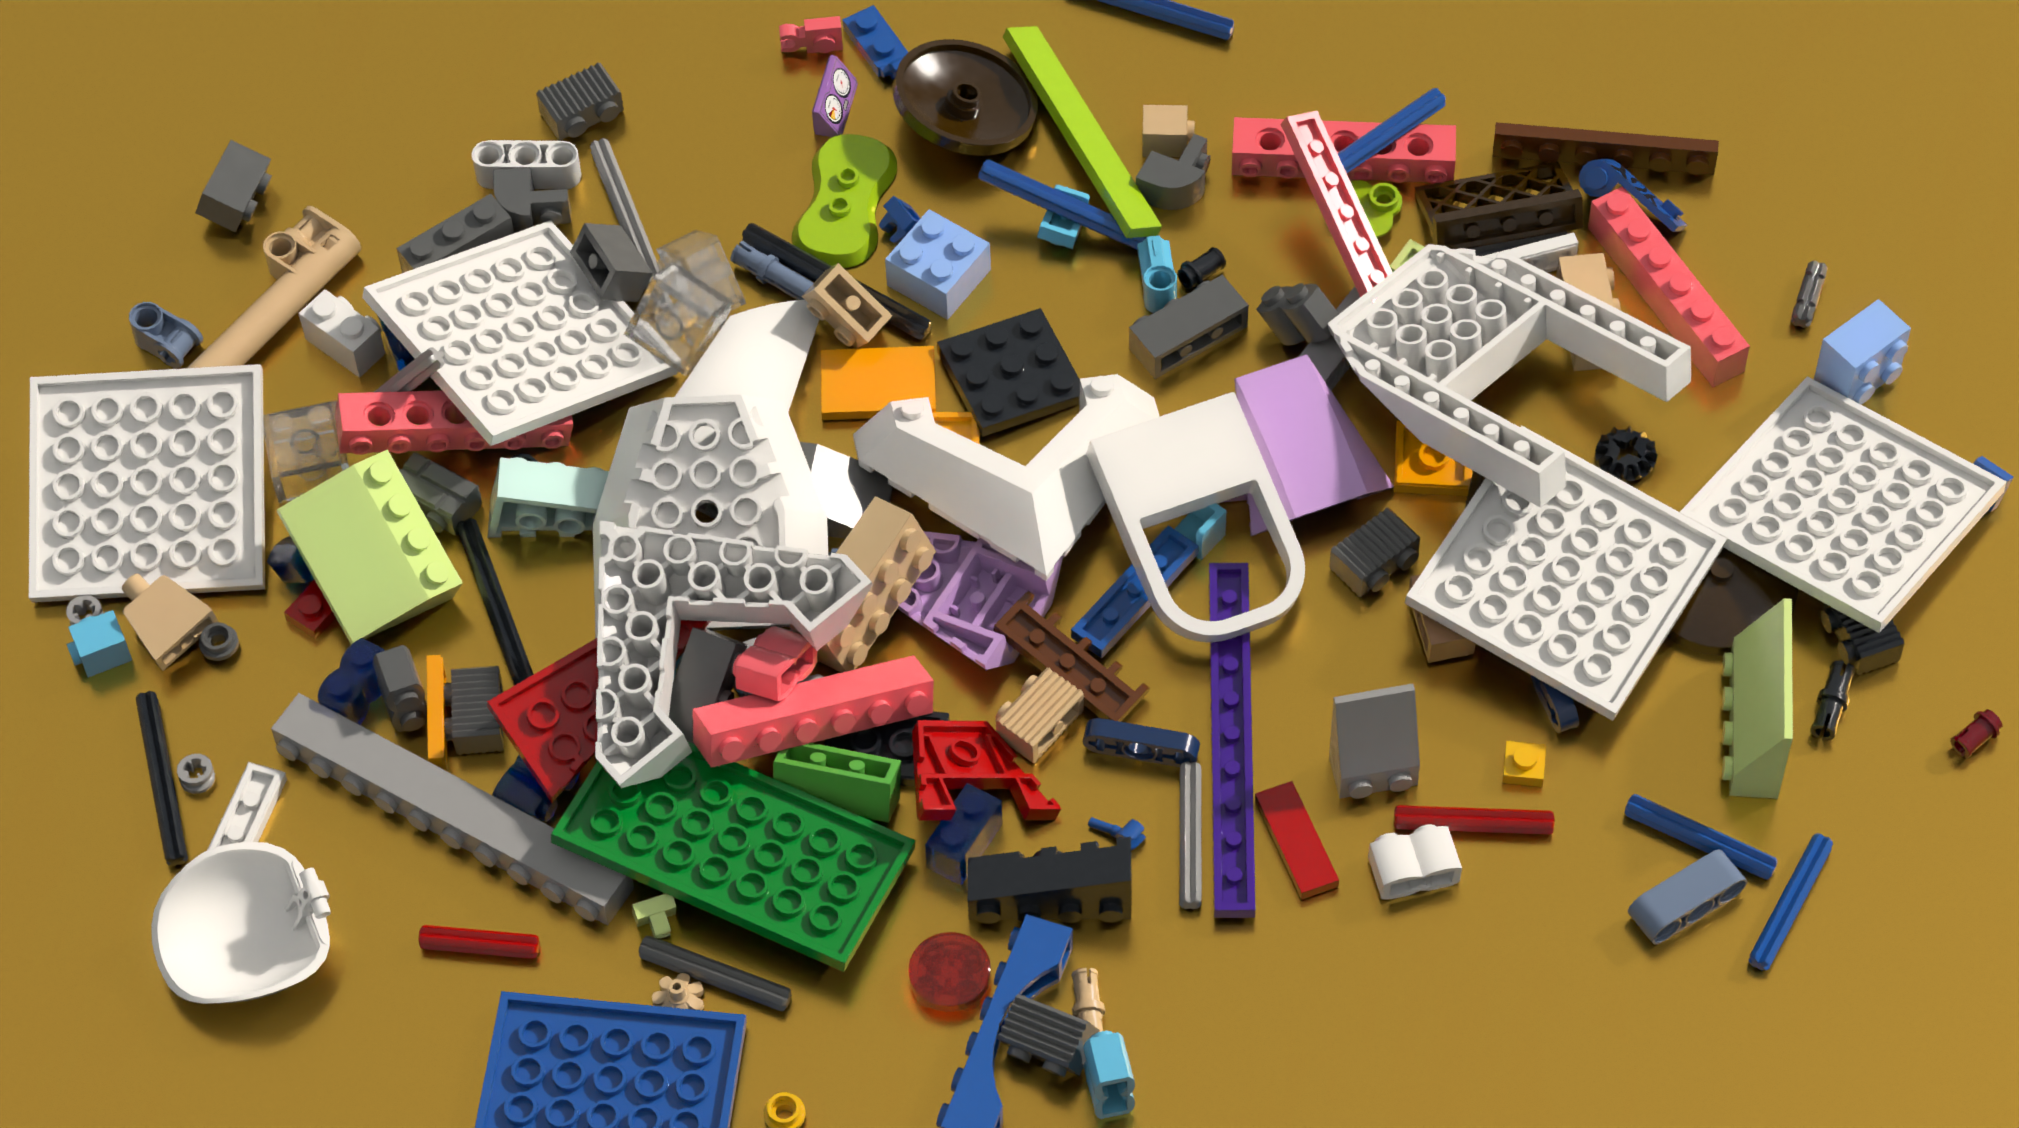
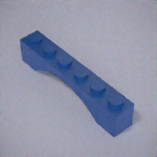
(1035, 964)

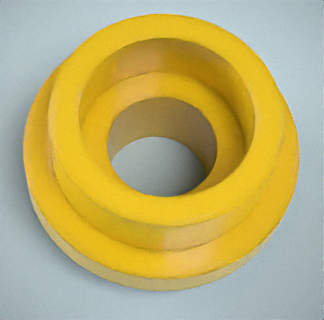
(784, 1102)

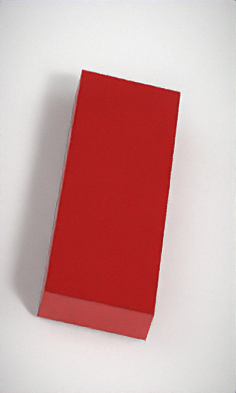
(1296, 840)

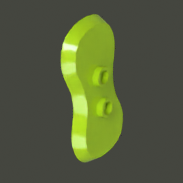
(848, 182)

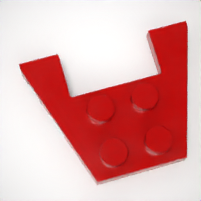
(971, 753)

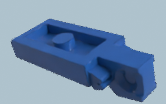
(875, 41)

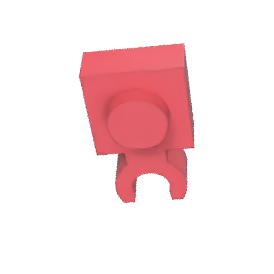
(816, 35)

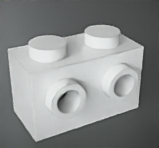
(342, 332)

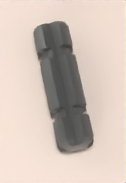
(1809, 294)

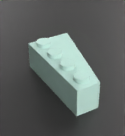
(544, 498)

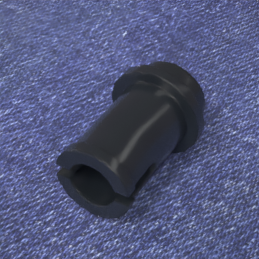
(1195, 272)

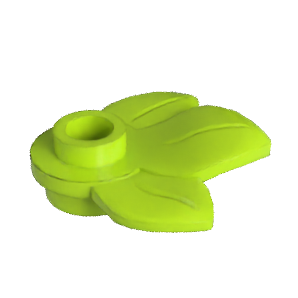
(1378, 214)

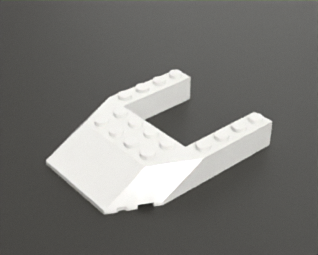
(1459, 323)

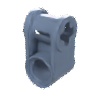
(168, 336)

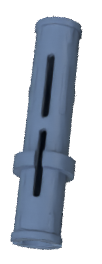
(770, 270)

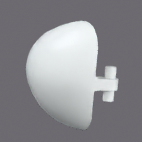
(240, 924)

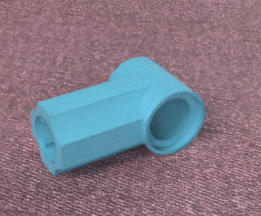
(1157, 272)

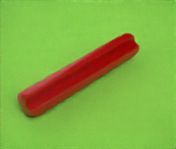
(478, 941)

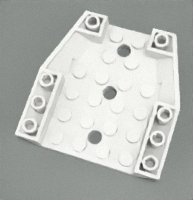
(748, 472)

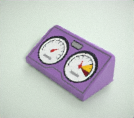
(833, 99)

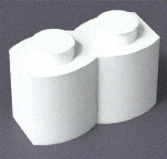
(1414, 861)

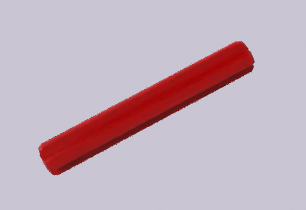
(1475, 819)

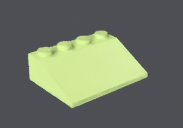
(370, 548)
(1759, 705)

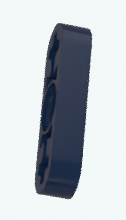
(1140, 742)

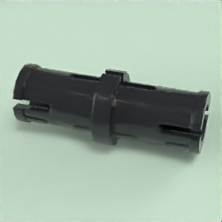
(1833, 700)

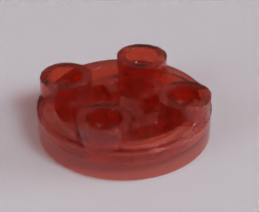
(949, 972)

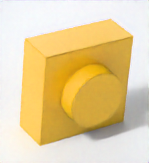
(1524, 763)

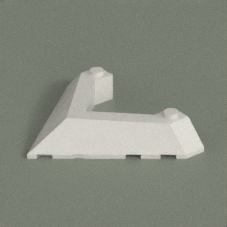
(1018, 509)
(663, 577)

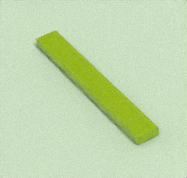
(1082, 132)

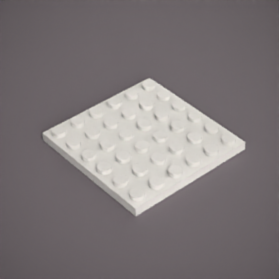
(516, 332)
(146, 481)
(1844, 503)
(1569, 586)

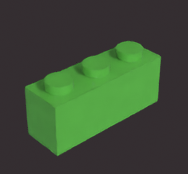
(842, 777)

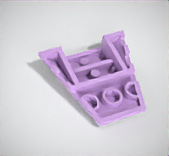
(1305, 441)
(970, 592)

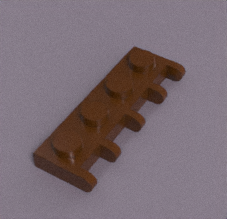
(1050, 648)

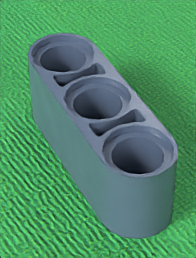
(1687, 896)

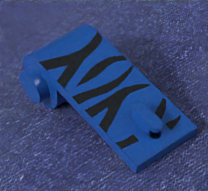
(1607, 175)

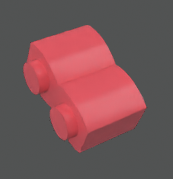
(774, 664)

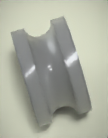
(80, 605)
(199, 784)

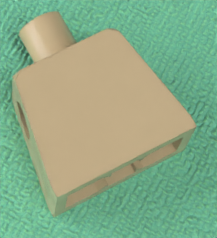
(165, 617)

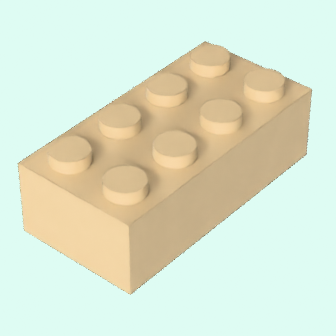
(892, 554)

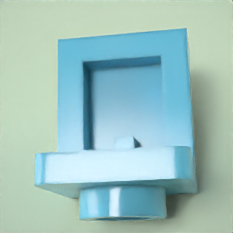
(1059, 229)

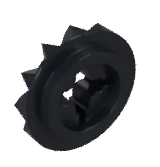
(1627, 467)

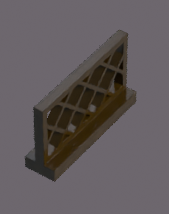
(1514, 218)

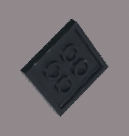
(1011, 371)

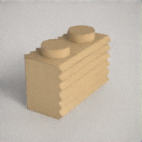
(1039, 714)

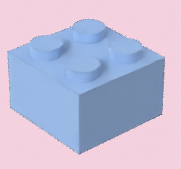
(938, 264)
(1863, 353)

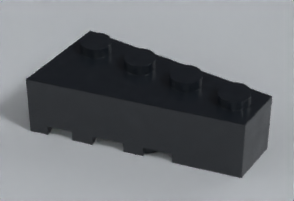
(1052, 884)

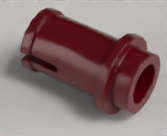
(1983, 727)

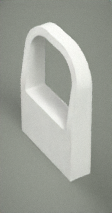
(1182, 467)

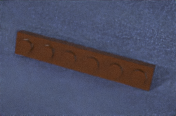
(1628, 149)

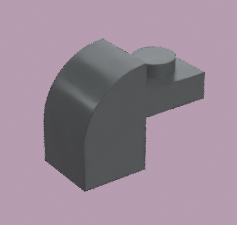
(1173, 182)
(528, 207)

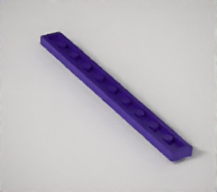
(1231, 748)

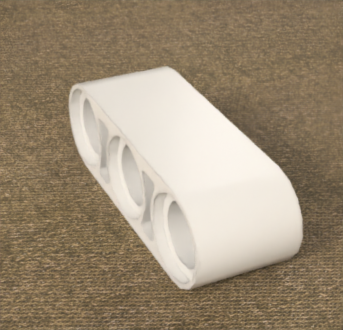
(551, 162)

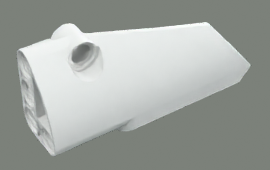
(753, 356)

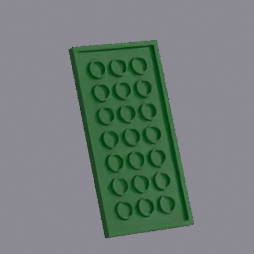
(743, 851)

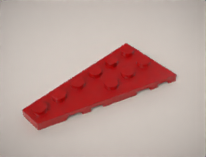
(554, 714)

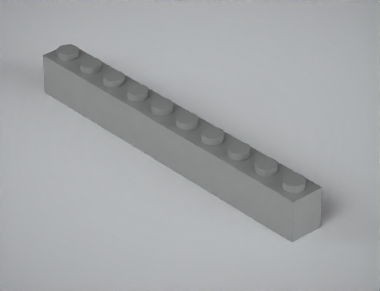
(447, 807)

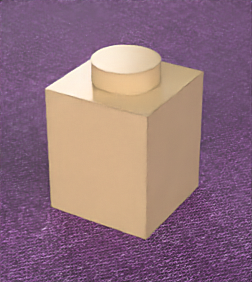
(1166, 130)

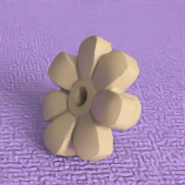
(679, 993)

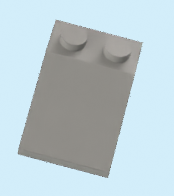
(1375, 741)

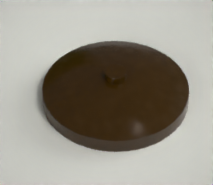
(965, 97)
(1727, 603)

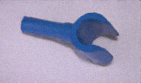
(1131, 829)

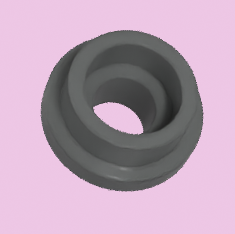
(214, 633)

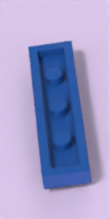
(1126, 597)

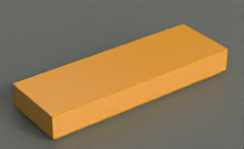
(436, 712)

